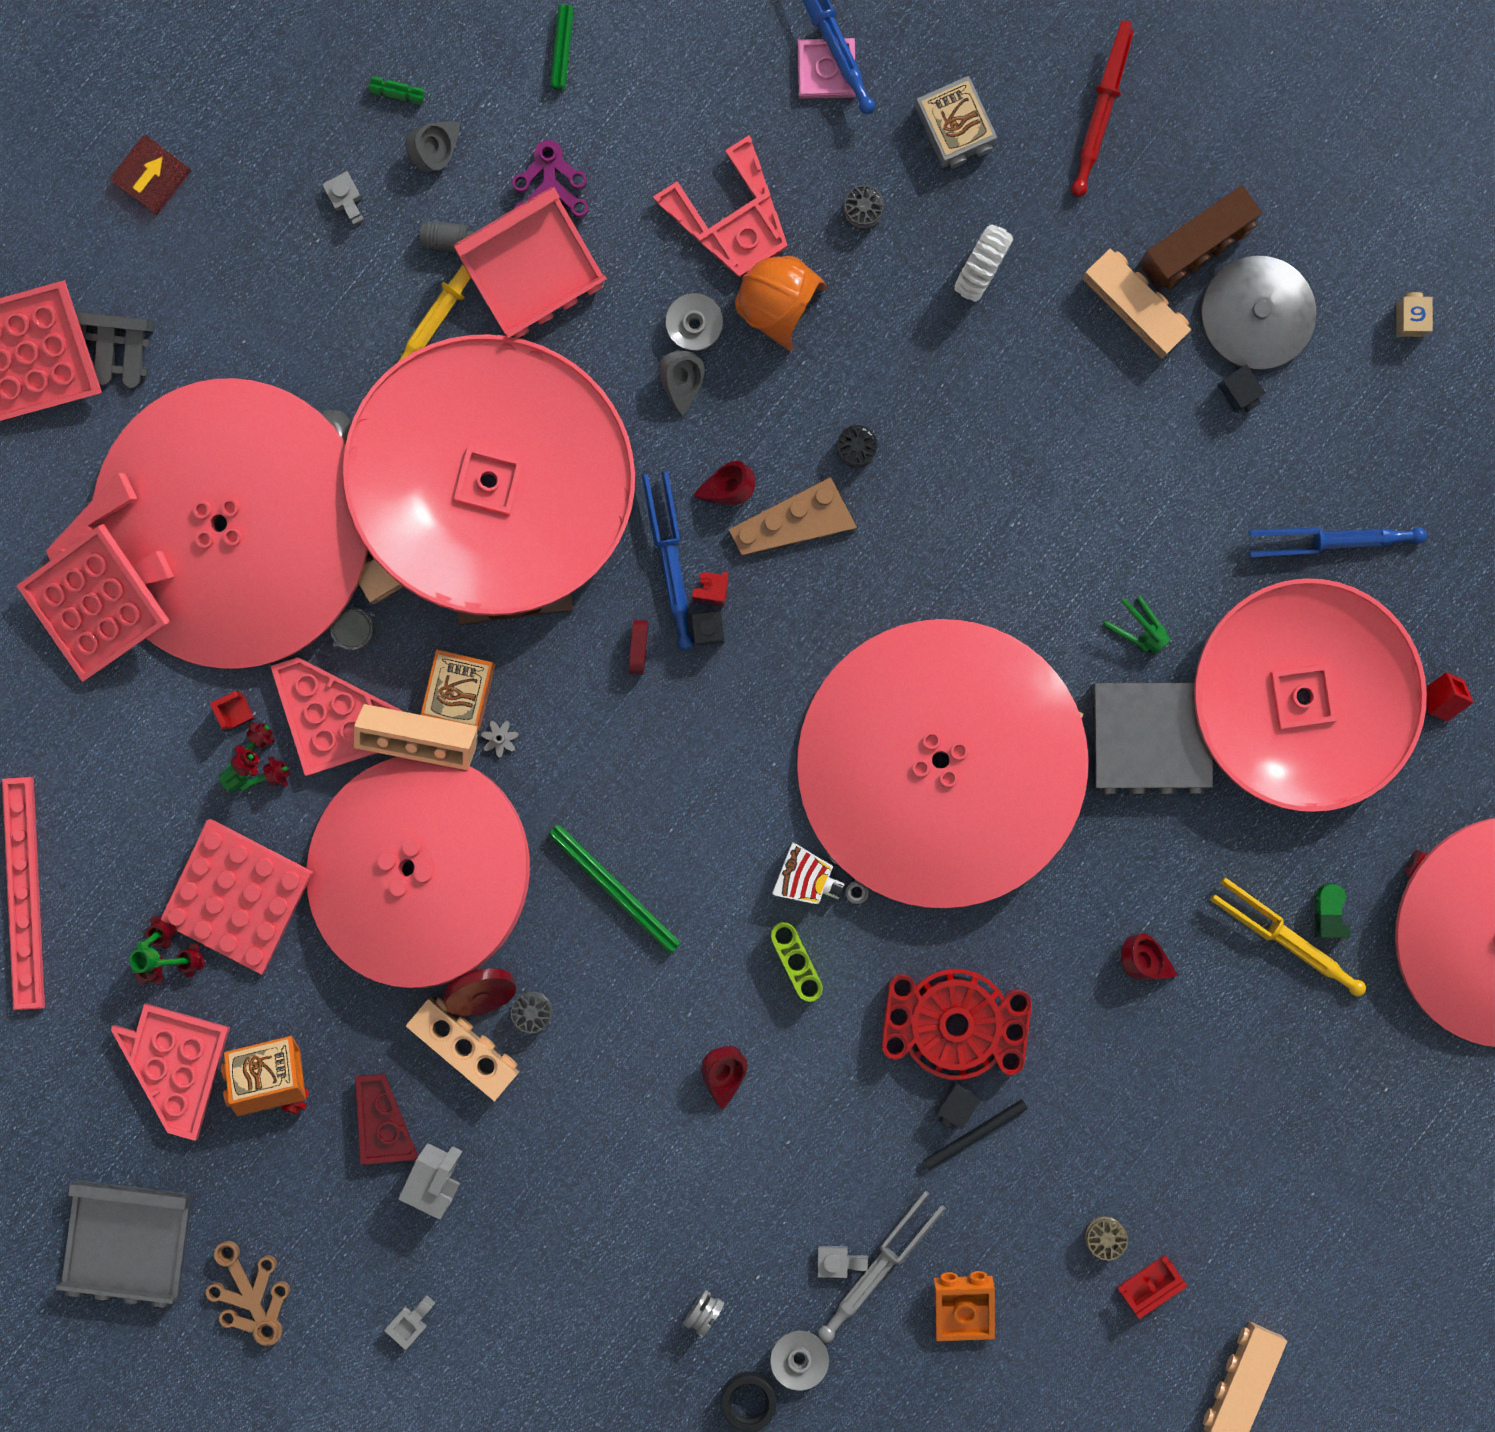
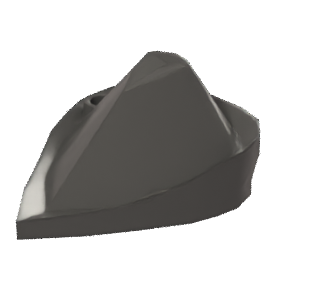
(432, 145)
(680, 378)

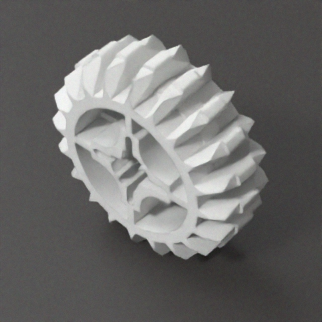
(983, 262)

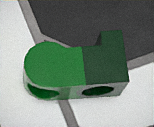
(1328, 912)

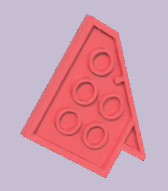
(321, 714)
(175, 1064)

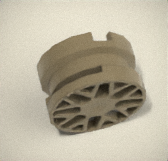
(1106, 1238)

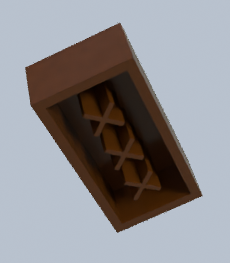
(1199, 238)

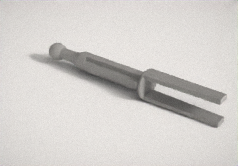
(877, 1271)

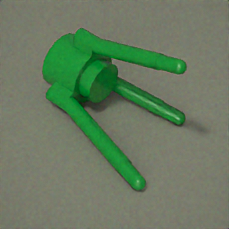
(1153, 635)

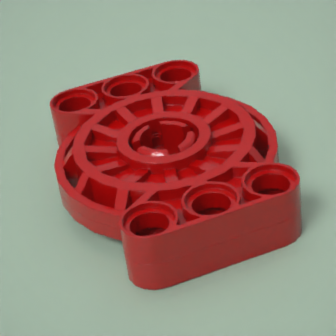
(984, 1031)

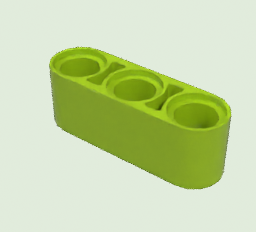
(798, 976)

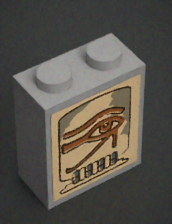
(956, 123)

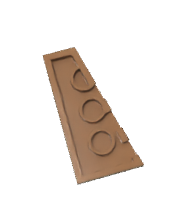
(803, 517)

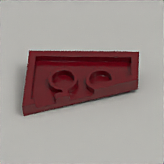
(380, 1123)

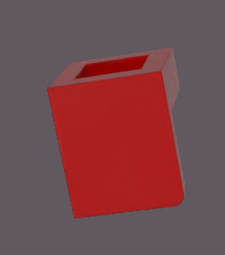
(1447, 697)
(232, 710)

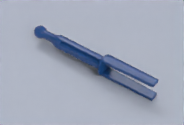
(823, 16)
(1338, 539)
(670, 561)

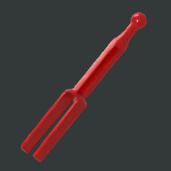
(1107, 94)

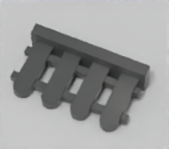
(106, 345)

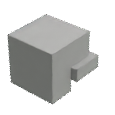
(430, 1183)

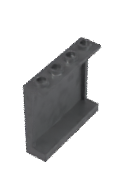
(1148, 739)
(125, 1243)

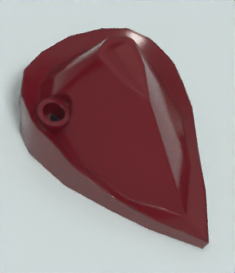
(728, 485)
(1145, 959)
(723, 1074)

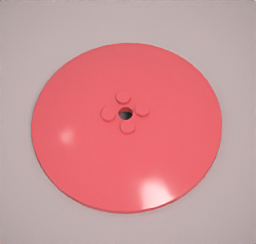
(1361, 686)
(1450, 933)

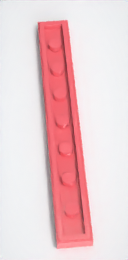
(23, 893)

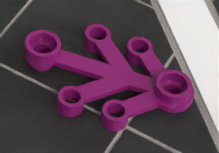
(549, 165)

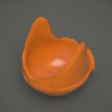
(776, 295)

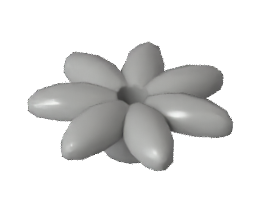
(504, 742)

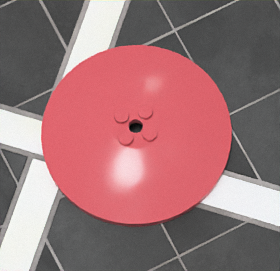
(464, 881)

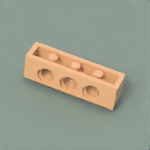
(492, 1083)

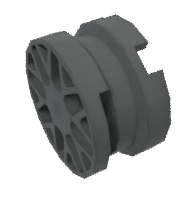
(863, 207)
(531, 1012)

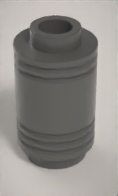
(442, 235)

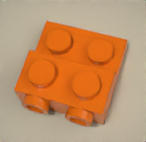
(964, 1307)

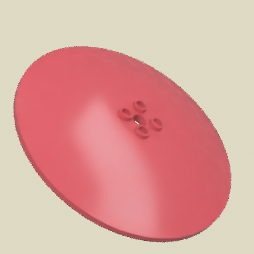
(499, 412)
(288, 538)
(956, 829)

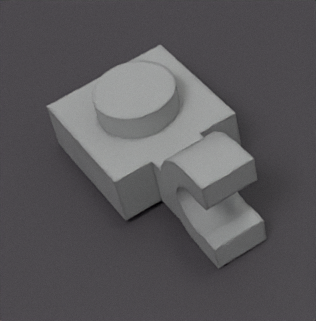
(344, 195)
(835, 1262)
(408, 1324)

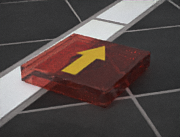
(150, 174)

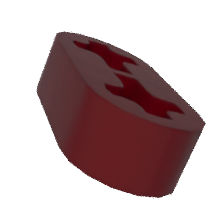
(638, 647)

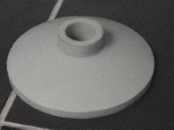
(689, 308)
(799, 1375)

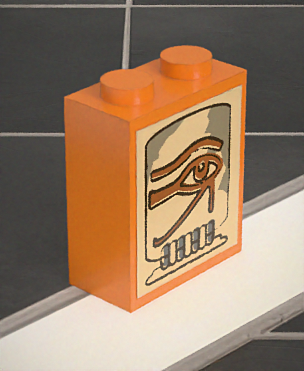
(458, 688)
(263, 1076)

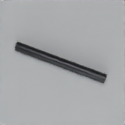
(975, 1134)

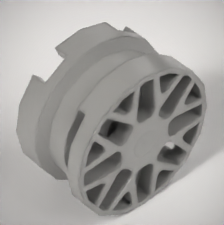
(703, 1313)

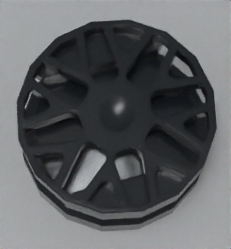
(856, 446)

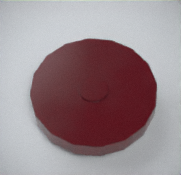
(479, 992)

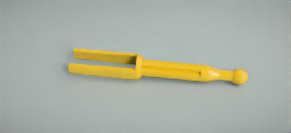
(438, 312)
(1288, 938)

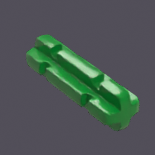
(396, 90)

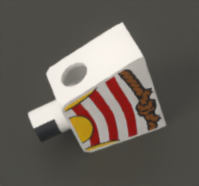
(806, 877)

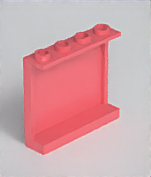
(530, 263)

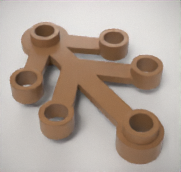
(250, 1297)

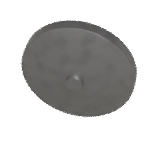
(1258, 313)

